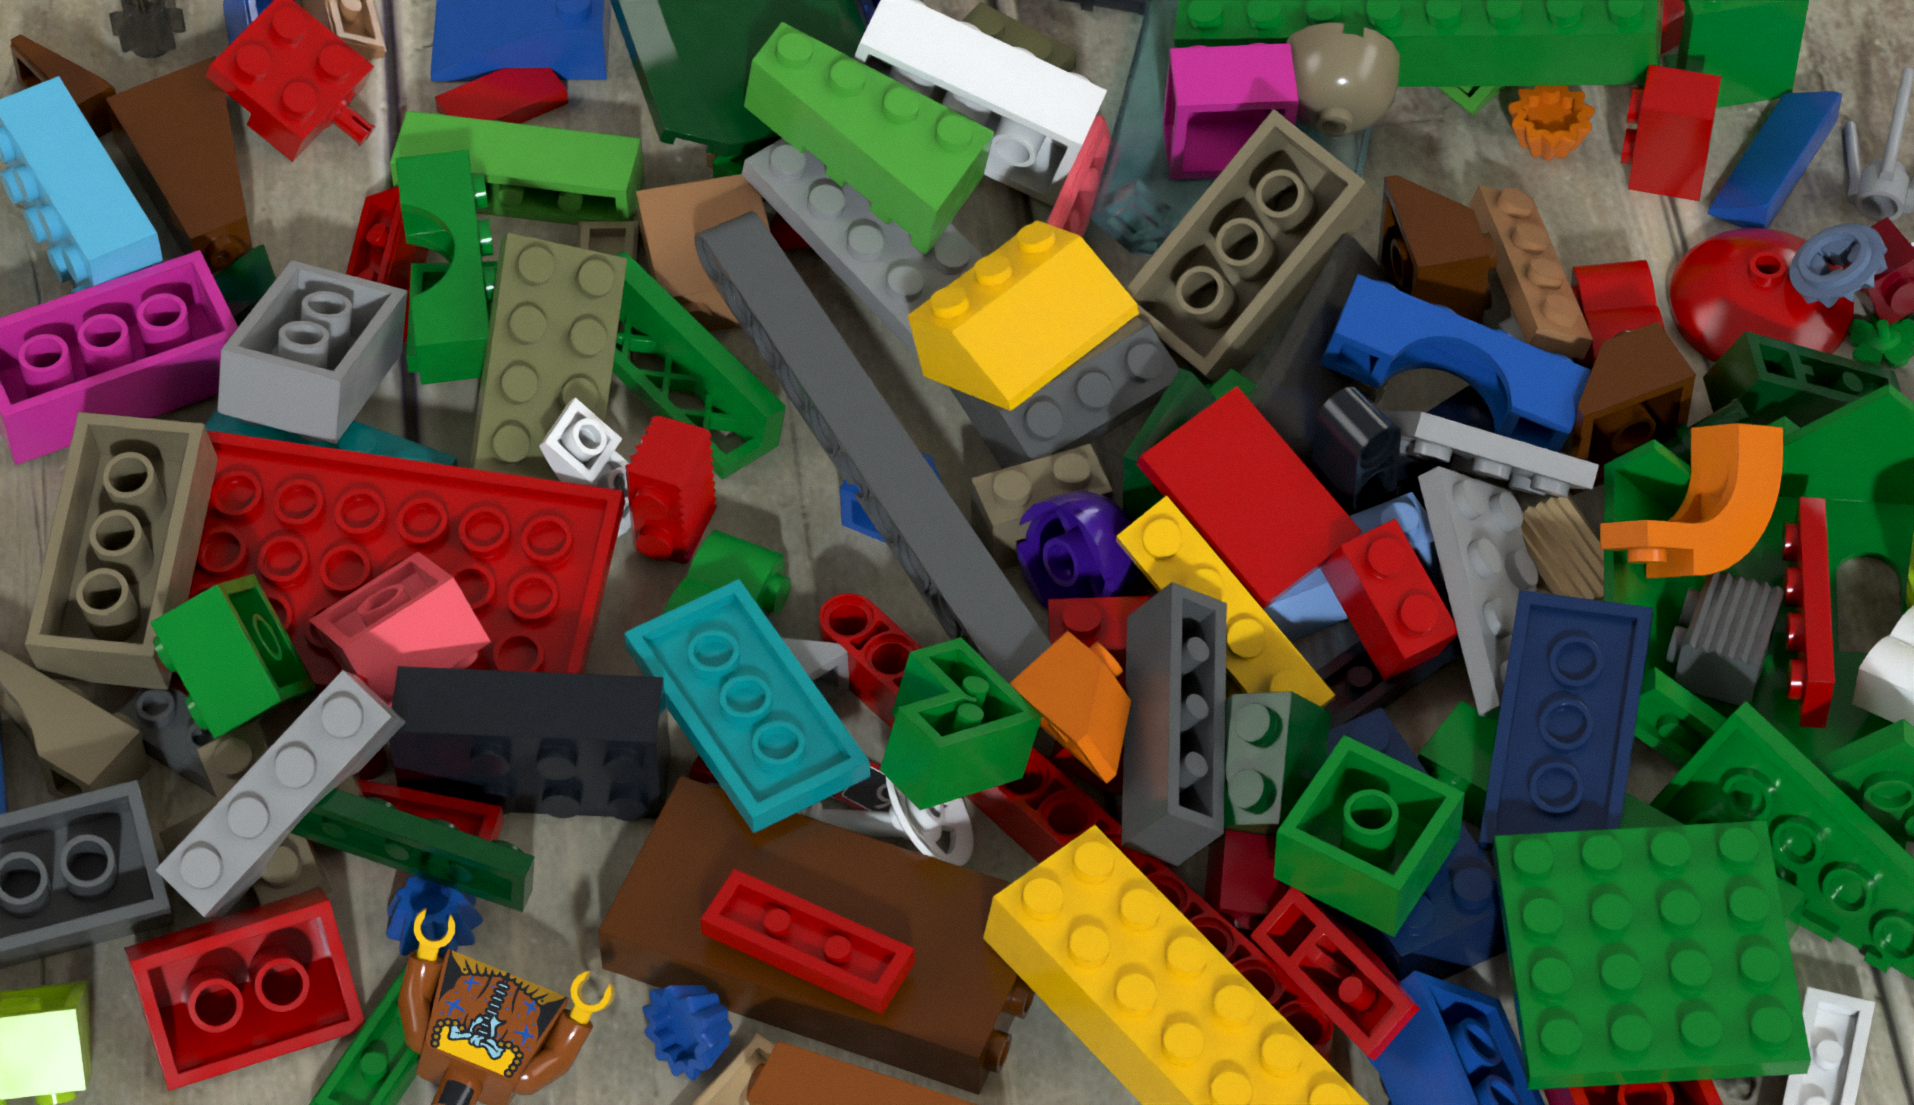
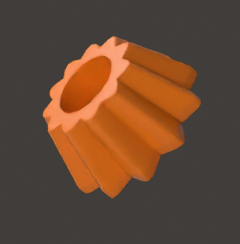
(1550, 120)

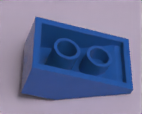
(497, 34)

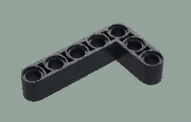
(1360, 448)

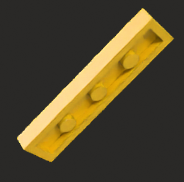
(1256, 650)

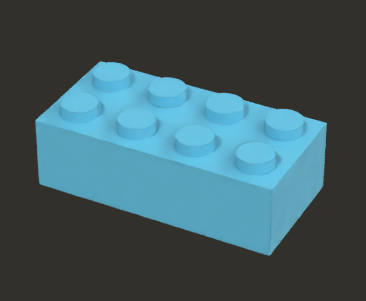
(71, 189)

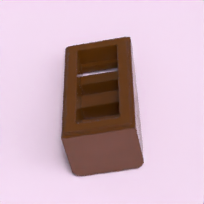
(38, 64)

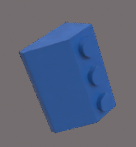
(1454, 1051)

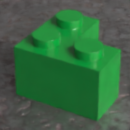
(956, 727)

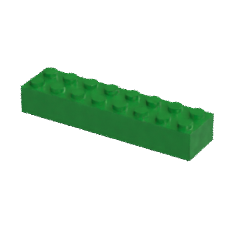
(1458, 39)

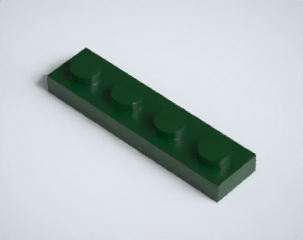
(421, 847)

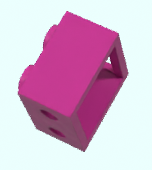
(1220, 100)

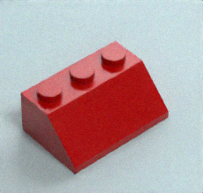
(245, 988)

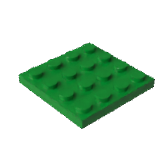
(1649, 955)

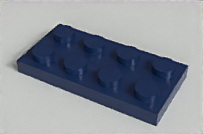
(1566, 716)

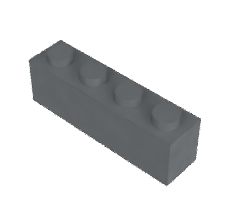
(1175, 725)

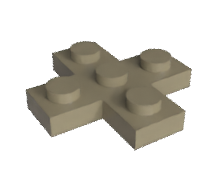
(295, 862)

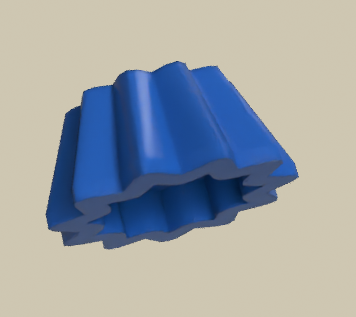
(440, 903)
(687, 1028)

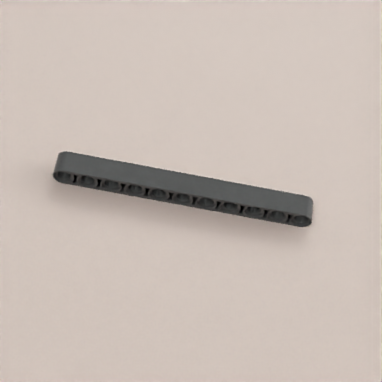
(869, 445)

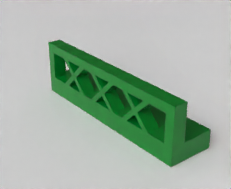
(698, 367)

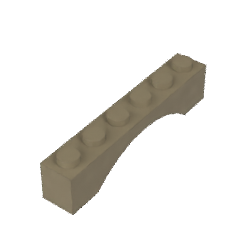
(71, 736)

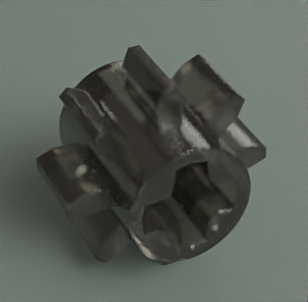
(147, 26)

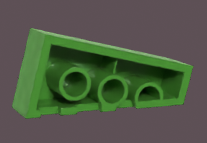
(870, 132)

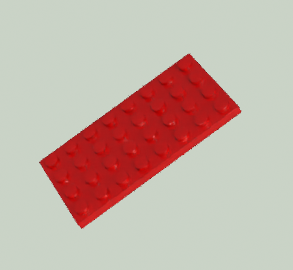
(334, 519)

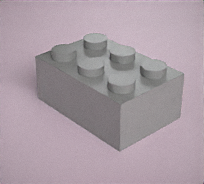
(312, 352)

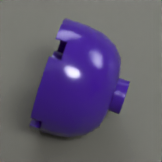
(1075, 549)

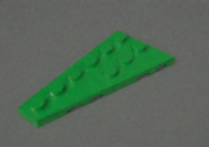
(1819, 838)

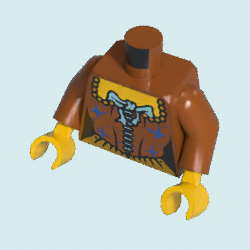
(486, 1029)

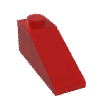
(1336, 970)

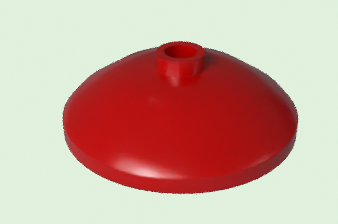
(1743, 285)

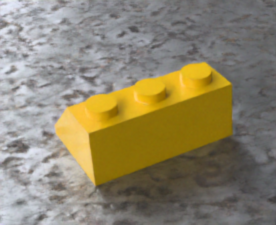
(1020, 316)

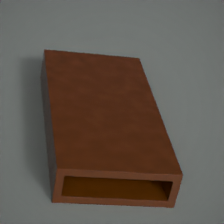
(945, 1017)

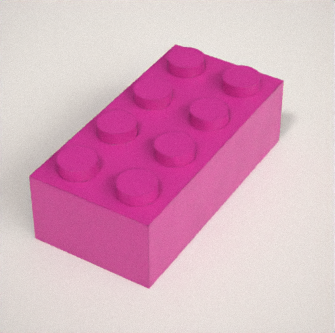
(112, 351)

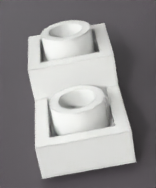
(584, 453)

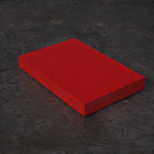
(1249, 497)

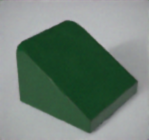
(246, 282)

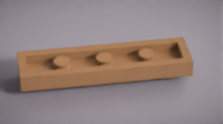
(1531, 272)

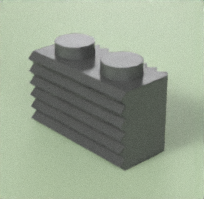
(1724, 637)

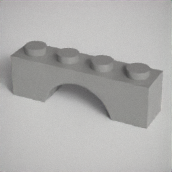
(254, 818)

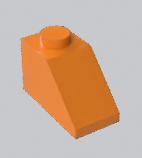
(1079, 701)

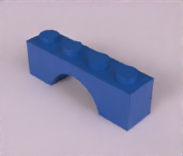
(1391, 332)

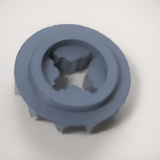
(1838, 246)

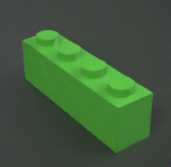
(535, 169)

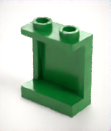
(1746, 43)

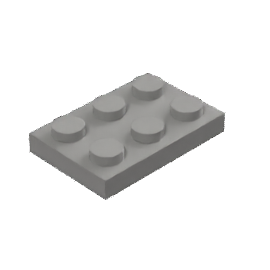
(1491, 455)

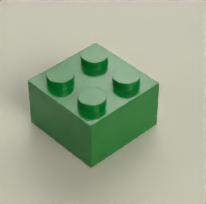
(231, 656)
(1368, 835)

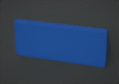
(1777, 159)

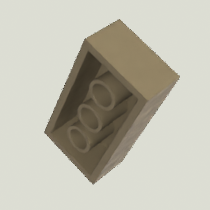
(1250, 248)
(120, 548)

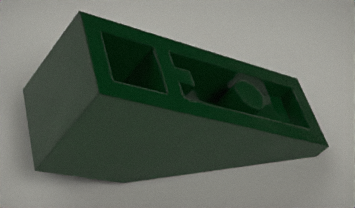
(1789, 380)

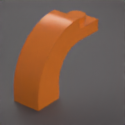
(1724, 511)

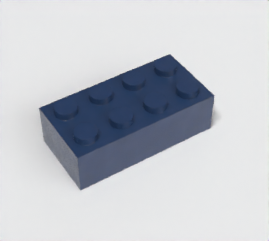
(1459, 912)

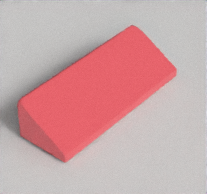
(1079, 190)

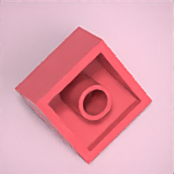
(402, 619)

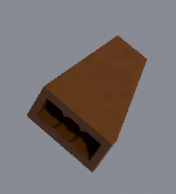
(186, 159)

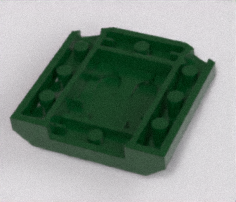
(699, 58)

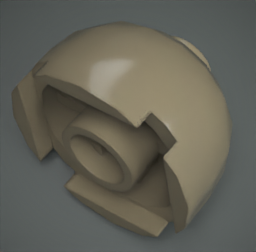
(1343, 78)

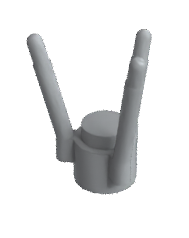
(1883, 186)

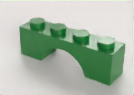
(440, 214)

